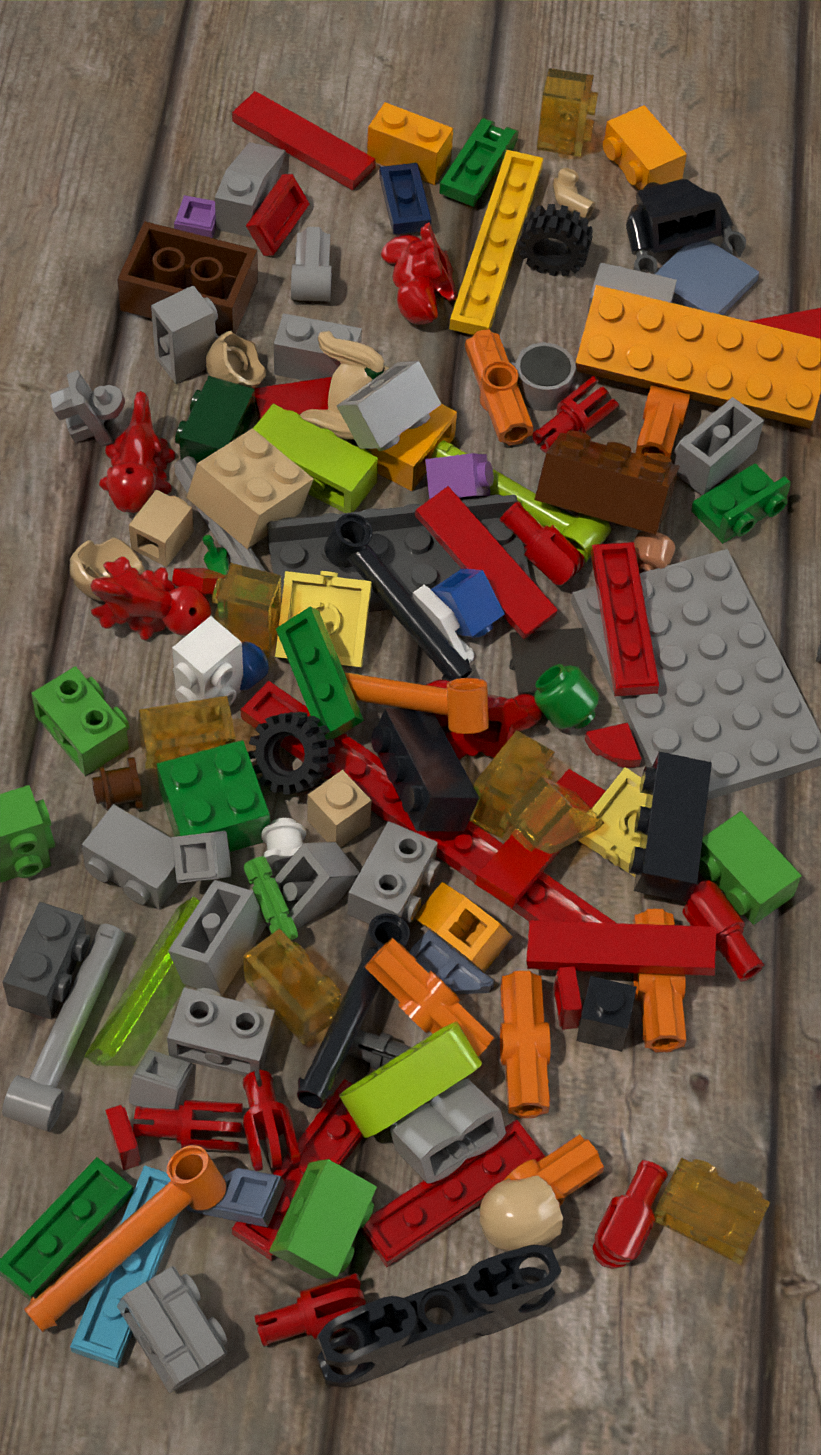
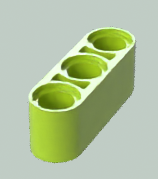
(410, 1080)

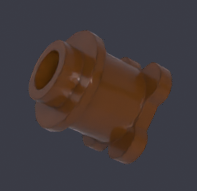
(118, 786)

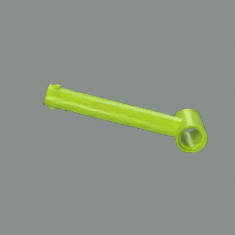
(580, 530)

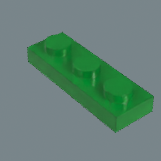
(319, 672)
(64, 1229)

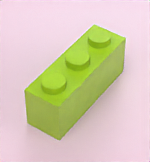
(338, 469)

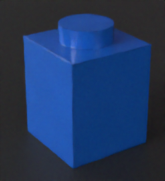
(471, 601)

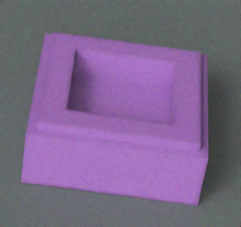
(196, 216)

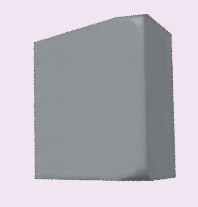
(201, 856)
(159, 1081)

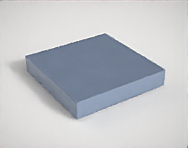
(708, 277)

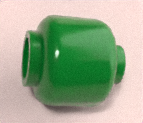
(566, 697)

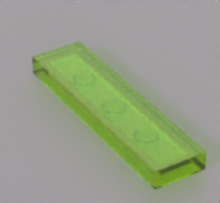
(140, 989)

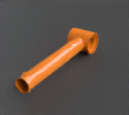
(462, 701)
(193, 1183)

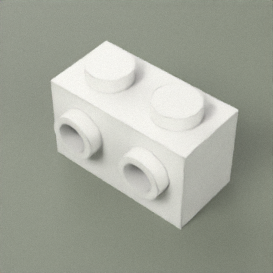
(208, 663)

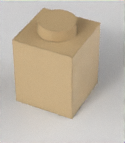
(161, 527)
(339, 809)

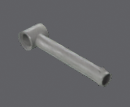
(37, 1098)

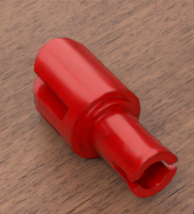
(574, 416)
(544, 545)
(711, 908)
(267, 1121)
(181, 1124)
(629, 1218)
(312, 1311)

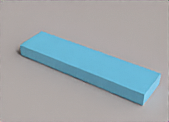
(103, 1330)

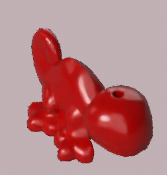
(418, 273)
(137, 461)
(146, 599)
(504, 718)

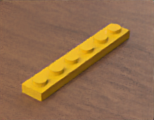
(496, 243)

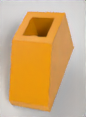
(463, 926)

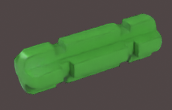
(269, 897)

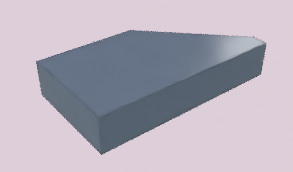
(450, 966)
(248, 1197)

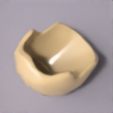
(235, 361)
(89, 559)
(520, 1214)

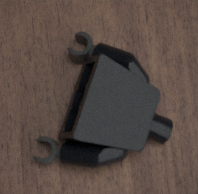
(677, 216)

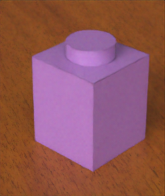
(465, 474)

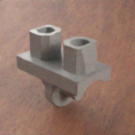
(87, 410)

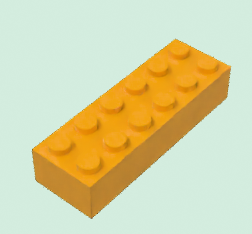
(702, 355)

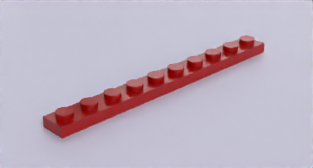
(461, 850)

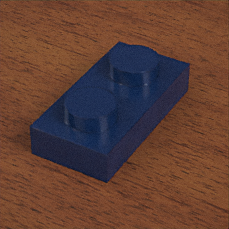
(404, 198)

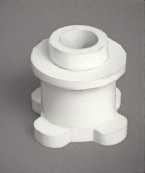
(283, 839)

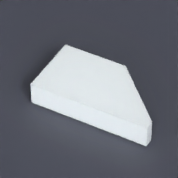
(443, 618)

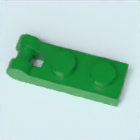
(477, 162)

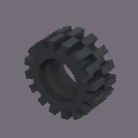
(560, 226)
(315, 750)

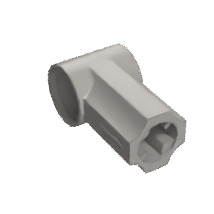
(311, 272)

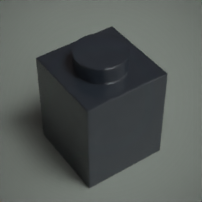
(606, 1013)

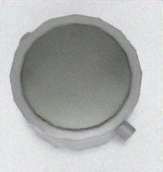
(545, 375)

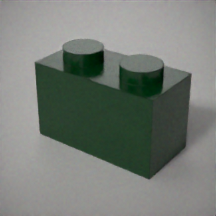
(216, 418)

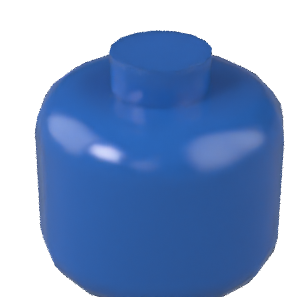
(254, 665)

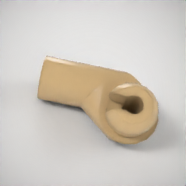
(567, 193)

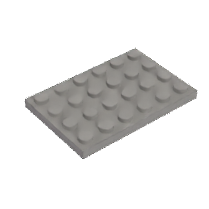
(719, 678)

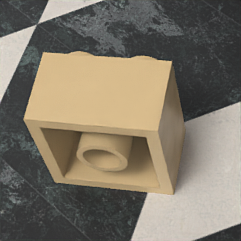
(248, 487)

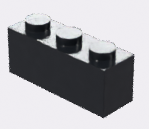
(424, 770)
(670, 826)

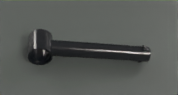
(392, 593)
(337, 1042)

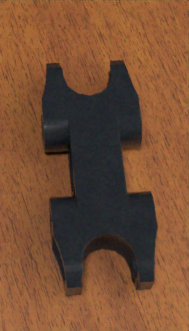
(397, 1329)

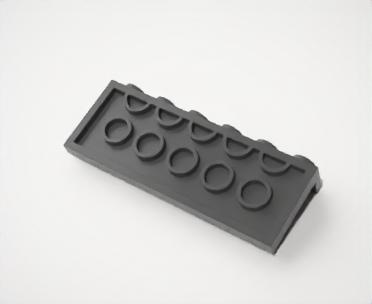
(396, 539)

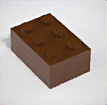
(173, 260)
(607, 481)

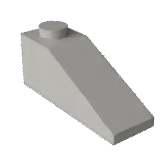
(246, 186)

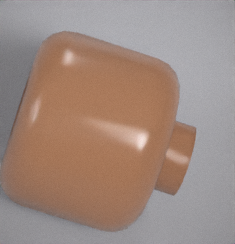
(653, 551)

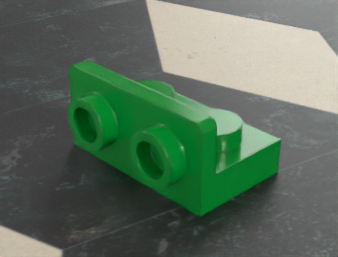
(741, 503)

